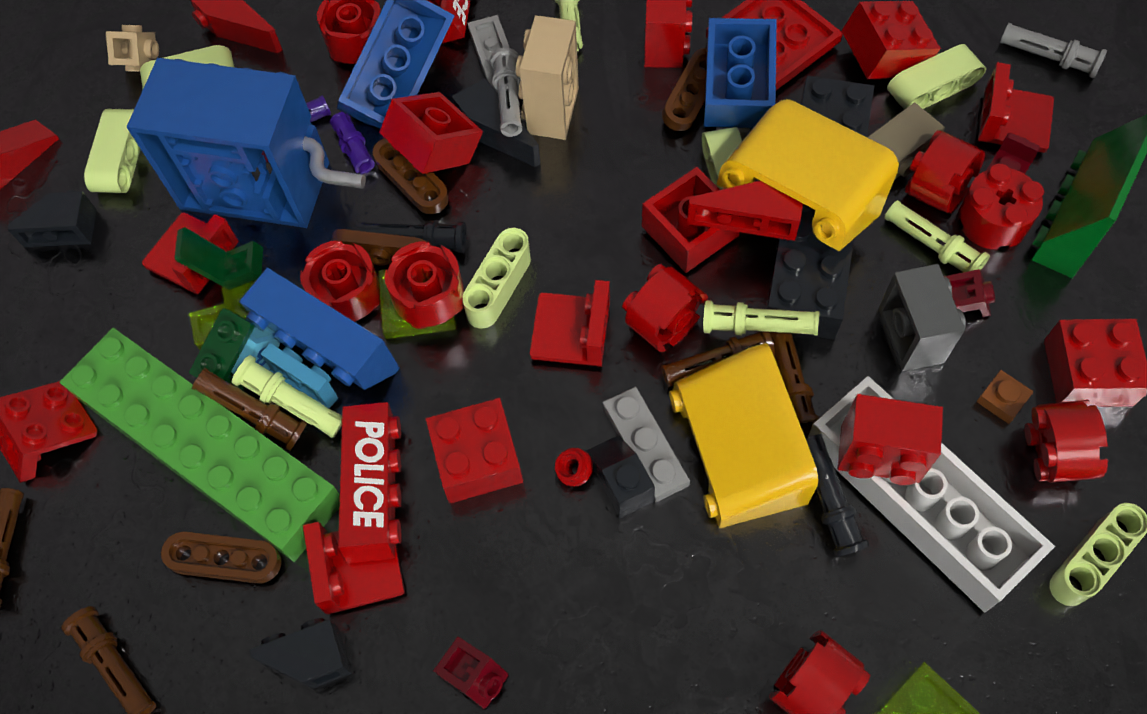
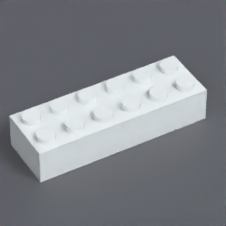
(948, 516)

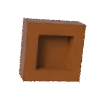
(1005, 396)

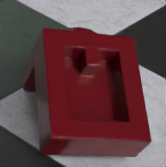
(1016, 153)
(972, 292)
(471, 672)

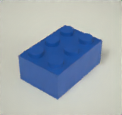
(739, 71)

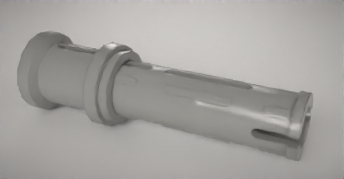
(1068, 54)
(509, 117)

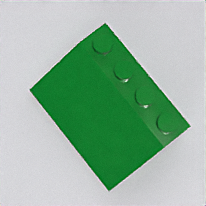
(1091, 197)

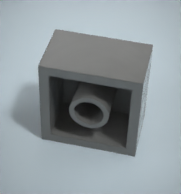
(921, 317)

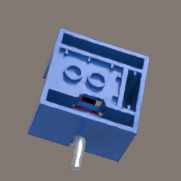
(218, 124)

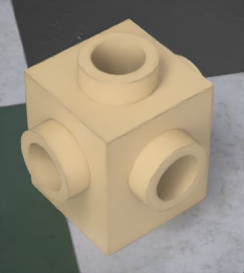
(131, 47)

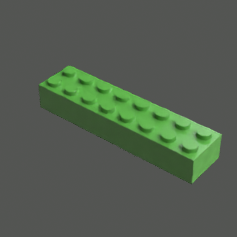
(203, 442)

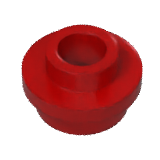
(564, 466)

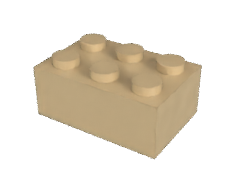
(548, 76)

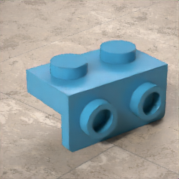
(309, 381)

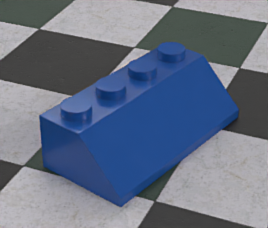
(394, 58)
(318, 330)

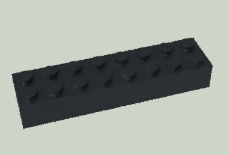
(807, 271)

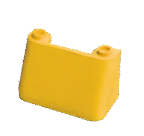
(817, 165)
(747, 437)

